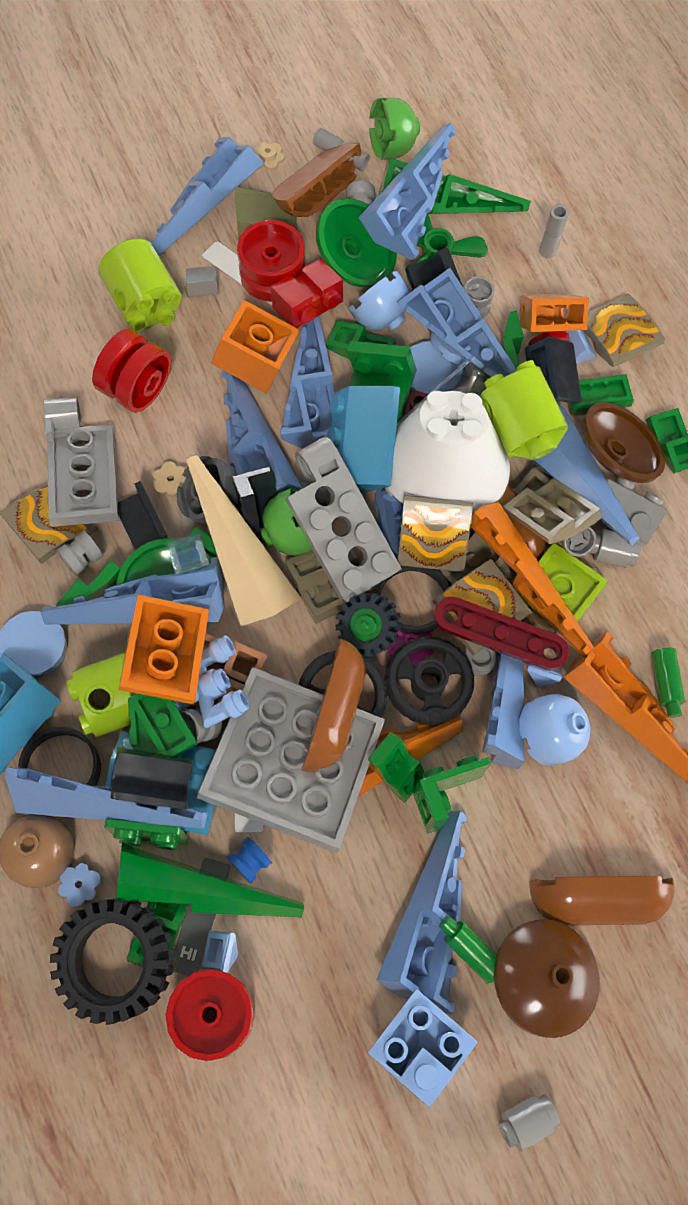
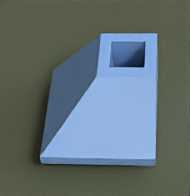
(422, 1047)

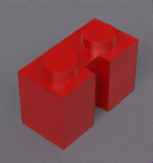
(308, 295)

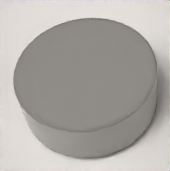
(482, 662)

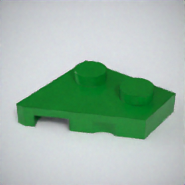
(158, 726)

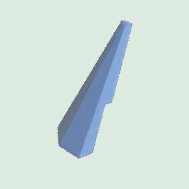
(212, 183)
(400, 210)
(453, 317)
(577, 469)
(194, 588)
(502, 731)
(55, 796)
(418, 952)

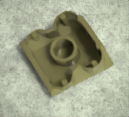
(258, 206)

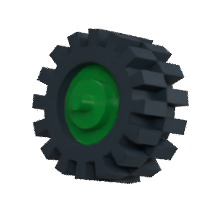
(369, 623)

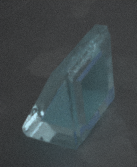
(187, 554)

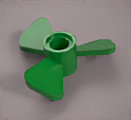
(440, 238)

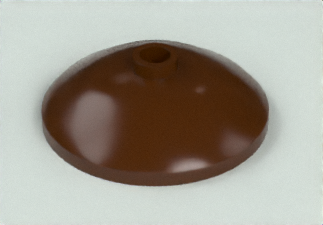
(623, 443)
(528, 981)

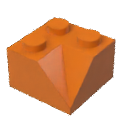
(254, 346)

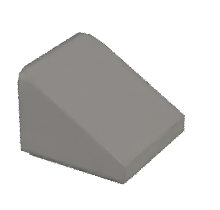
(201, 281)

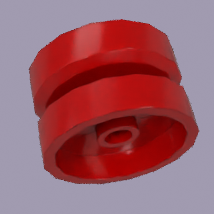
(267, 255)
(131, 370)
(190, 1002)

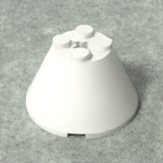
(449, 452)

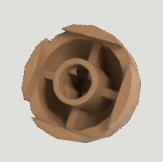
(36, 850)

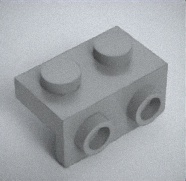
(643, 512)

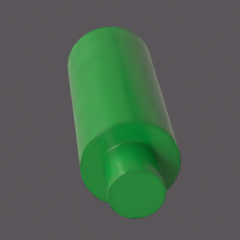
(668, 680)
(469, 948)

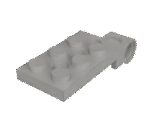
(62, 432)
(325, 468)

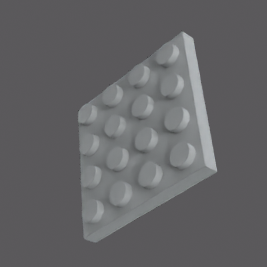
(263, 757)

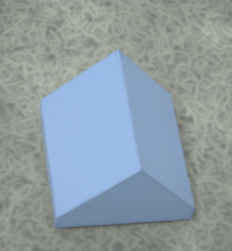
(582, 346)

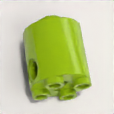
(139, 284)
(524, 412)
(107, 676)

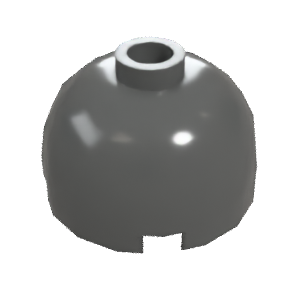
(187, 496)

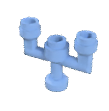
(214, 684)

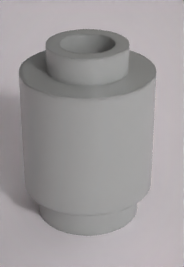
(615, 550)
(529, 1122)

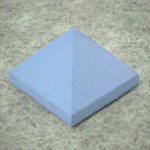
(544, 677)
(220, 951)

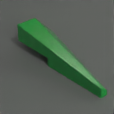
(461, 195)
(160, 879)

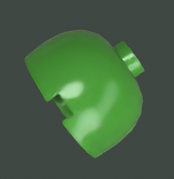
(394, 128)
(282, 528)

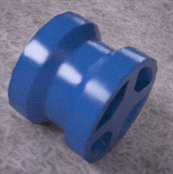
(249, 859)

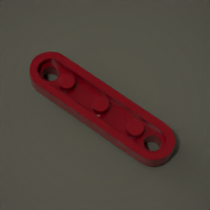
(501, 633)

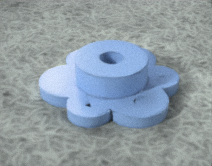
(71, 877)

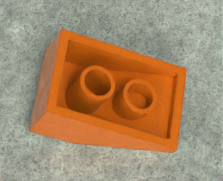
(164, 649)

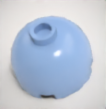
(379, 304)
(554, 729)

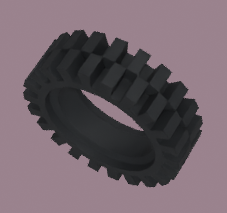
(70, 968)

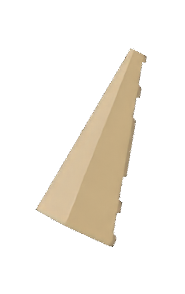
(250, 573)

